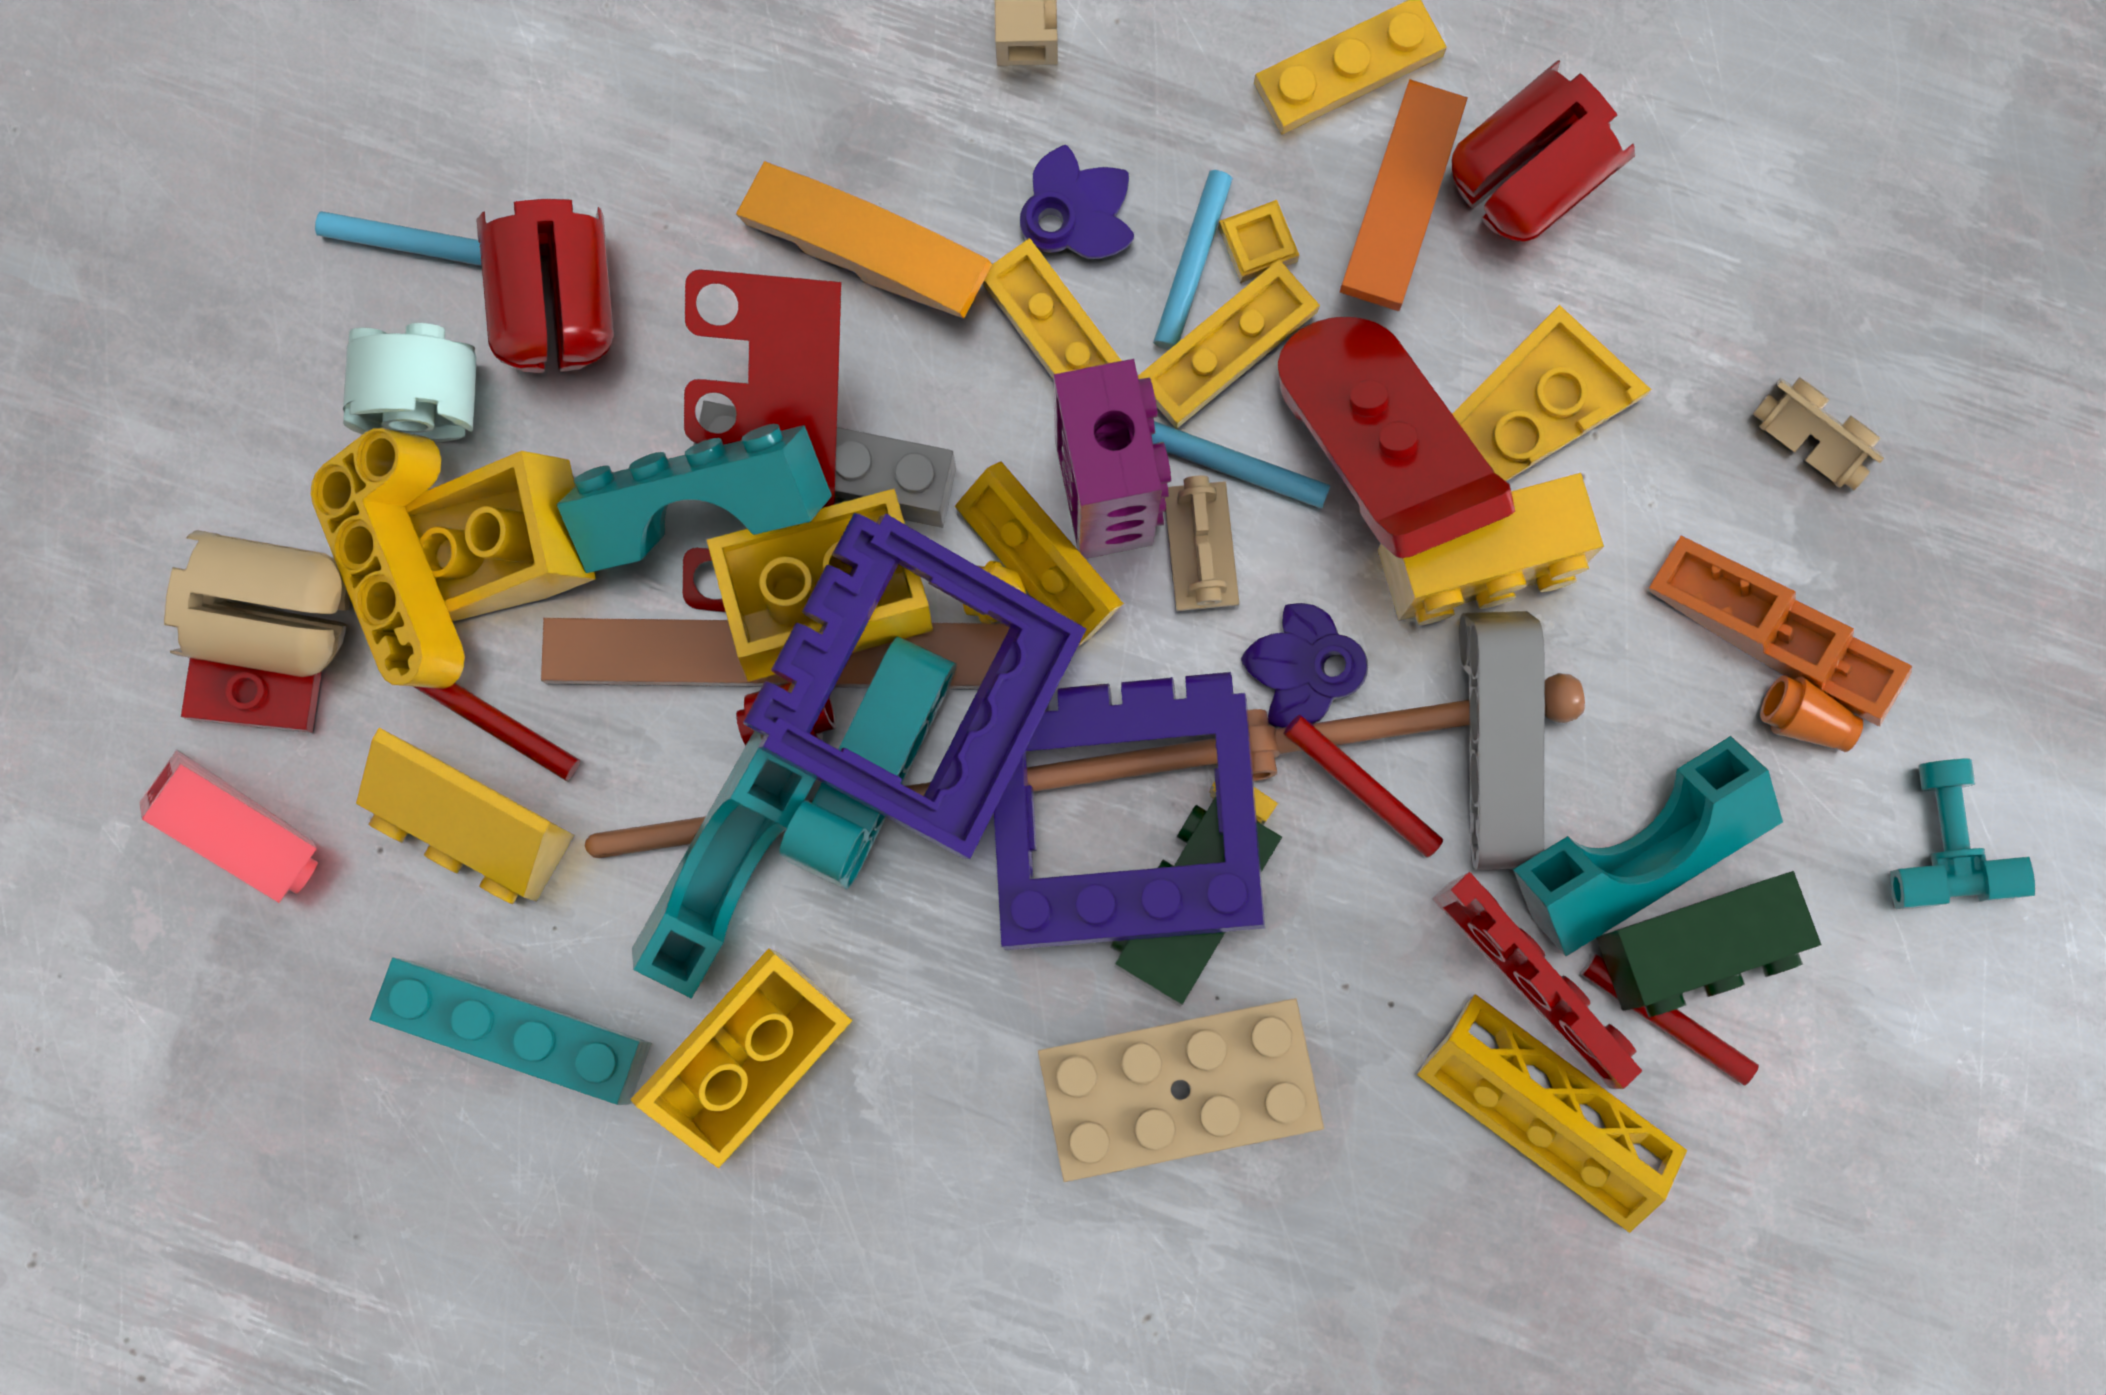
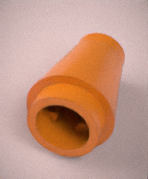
(1808, 714)

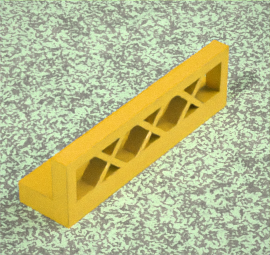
(1549, 1121)

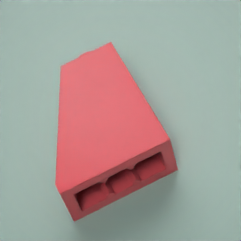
(228, 828)

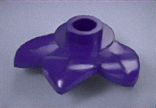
(1083, 203)
(1296, 661)

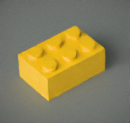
(1539, 544)

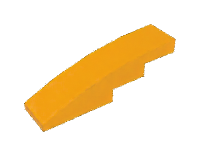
(864, 239)

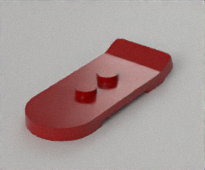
(1389, 435)

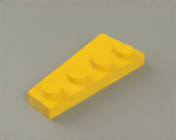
(1546, 395)

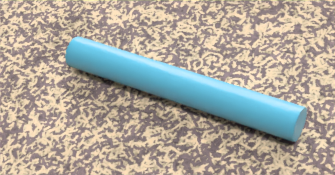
(398, 237)
(1193, 259)
(1241, 465)

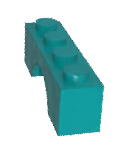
(763, 481)
(1712, 812)
(705, 888)
(510, 1031)

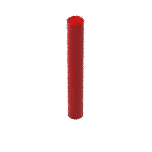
(505, 729)
(1363, 786)
(1684, 1030)

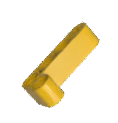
(380, 558)

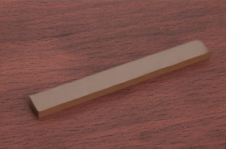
(706, 654)

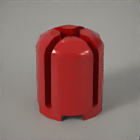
(1539, 155)
(515, 287)

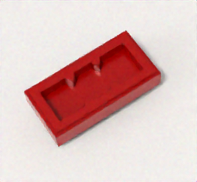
(249, 697)

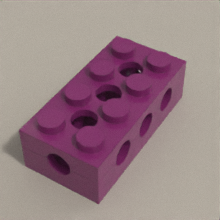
(1108, 458)

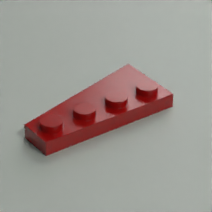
(1533, 976)

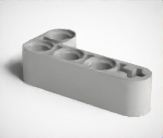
(1506, 736)

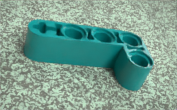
(888, 730)

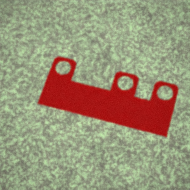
(790, 372)

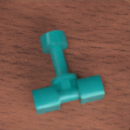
(1959, 868)

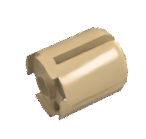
(249, 634)

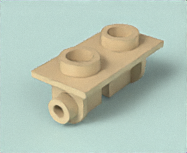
(1840, 446)
(1201, 545)

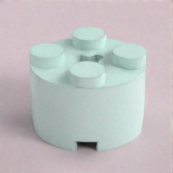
(409, 382)

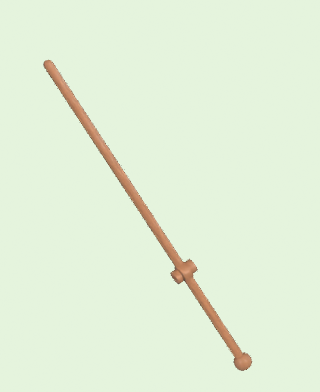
(1562, 704)

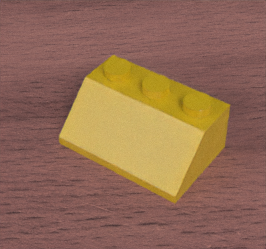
(773, 573)
(459, 819)
(742, 1058)

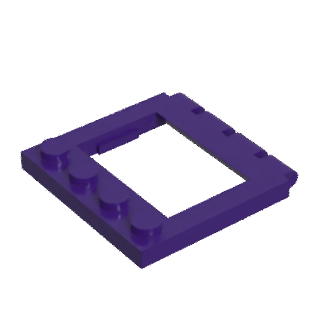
(996, 723)
(1144, 900)

